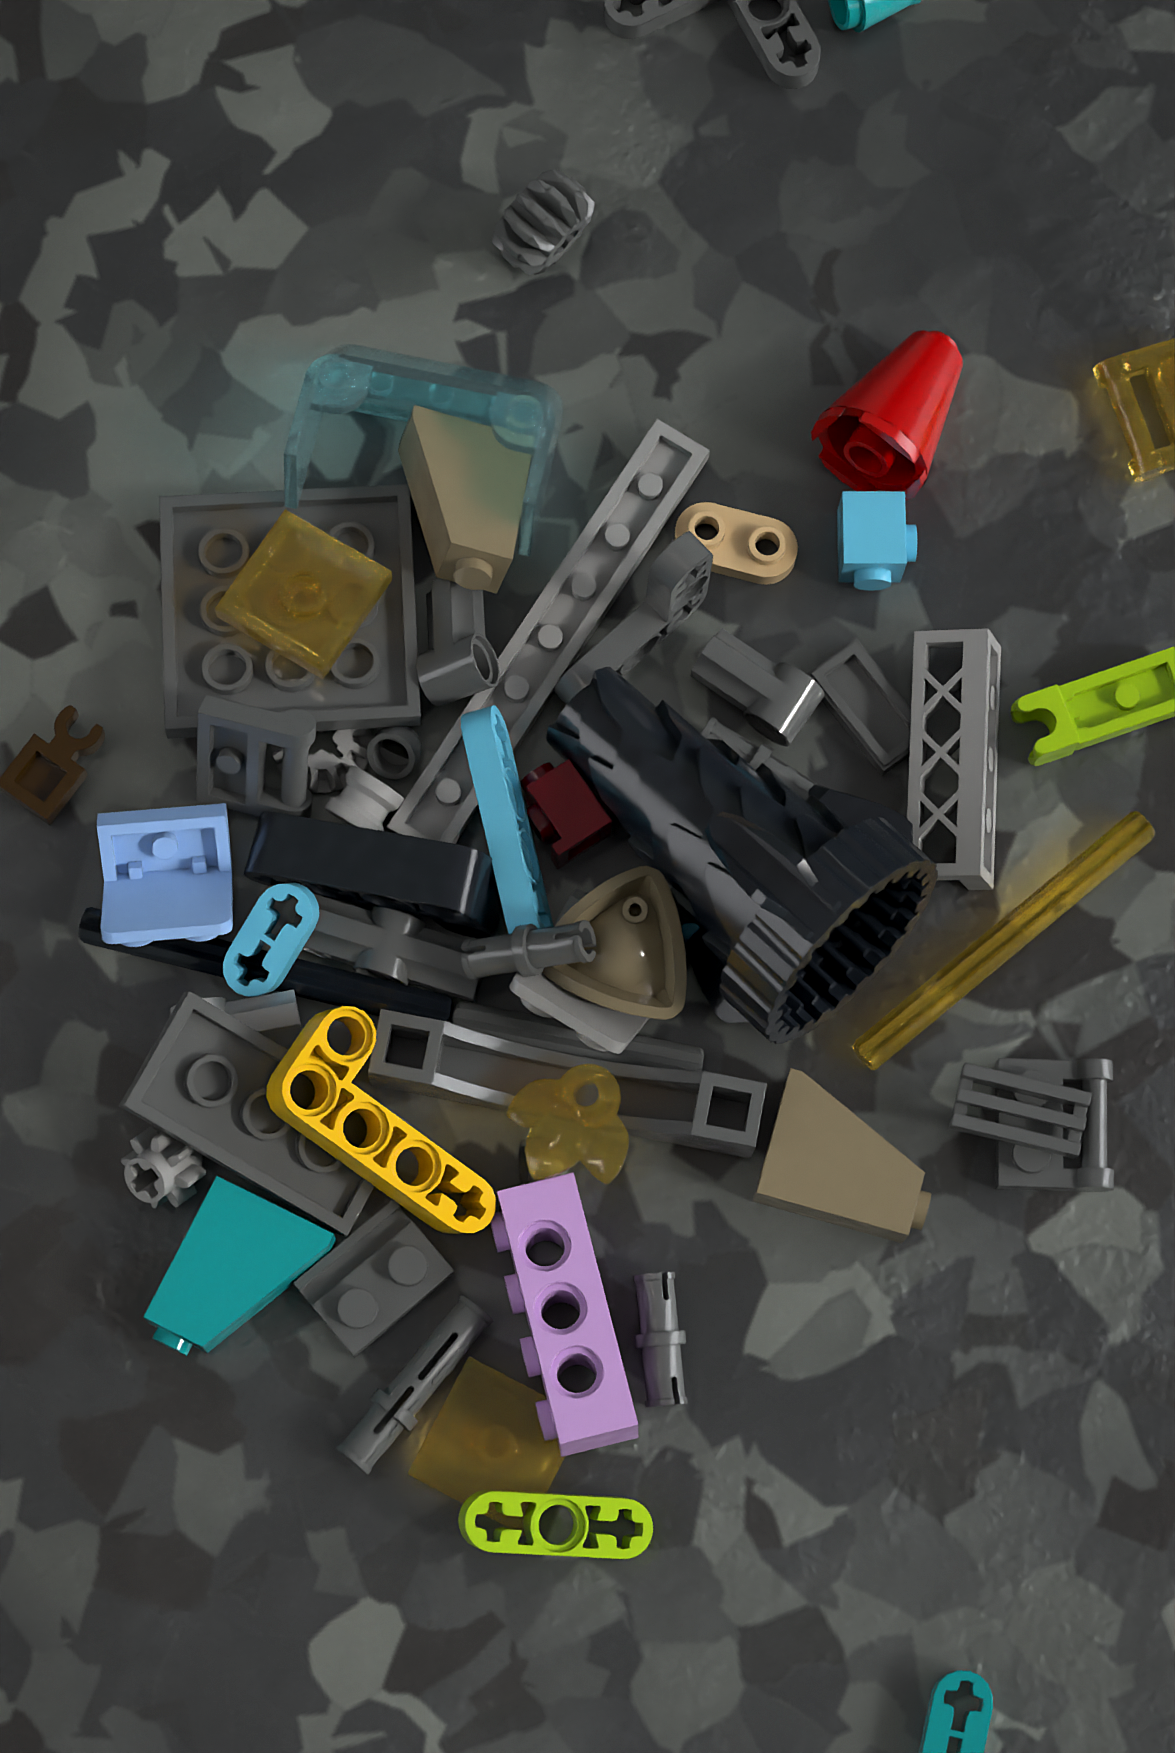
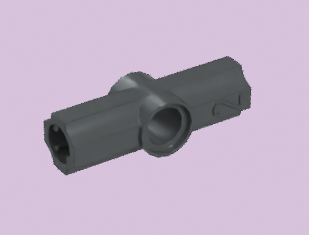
(390, 947)

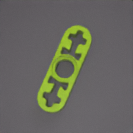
(602, 1544)

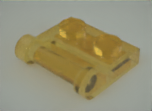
(1159, 369)

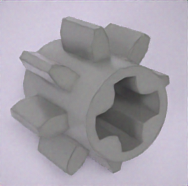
(161, 1169)

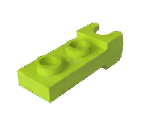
(1100, 705)

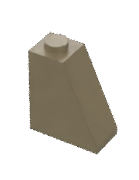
(464, 496)
(838, 1167)

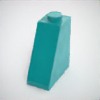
(231, 1267)

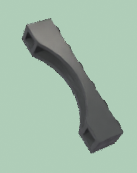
(488, 1072)

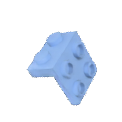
(166, 874)

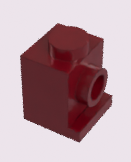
(564, 810)

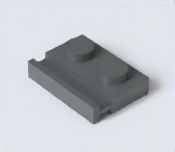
(374, 1278)

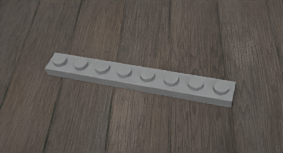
(559, 623)

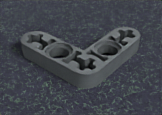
(760, 33)
(674, 591)

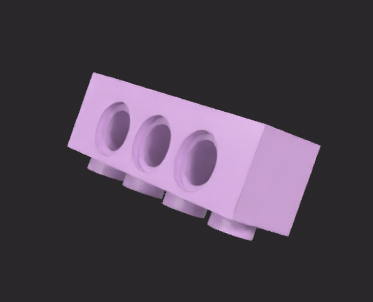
(555, 1213)

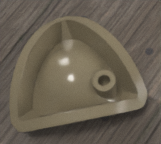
(637, 951)

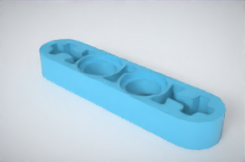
(505, 819)

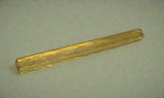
(1003, 940)

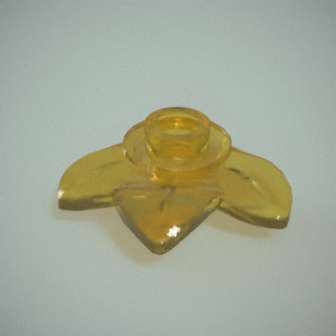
(569, 1132)

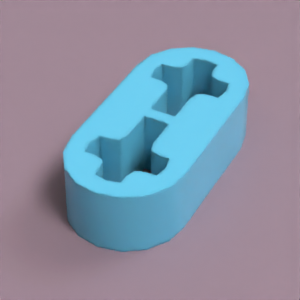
(257, 932)

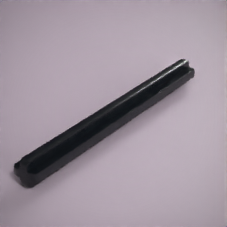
(305, 977)

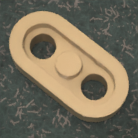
(736, 539)

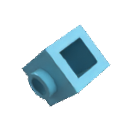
(874, 538)

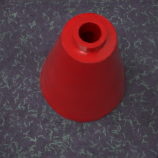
(892, 417)

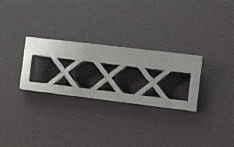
(977, 751)

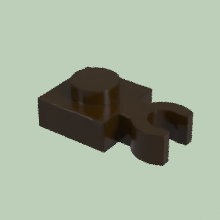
(47, 773)

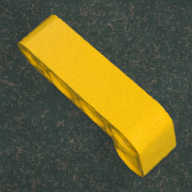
(386, 1132)

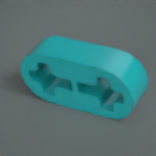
(940, 1716)

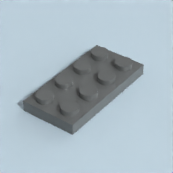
(210, 1093)

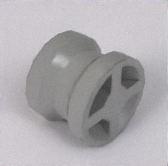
(364, 801)

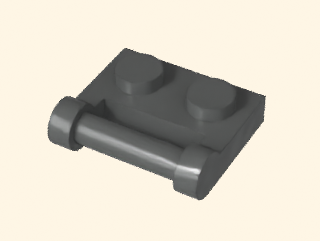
(233, 757)
(1042, 1171)

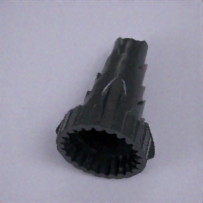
(782, 891)

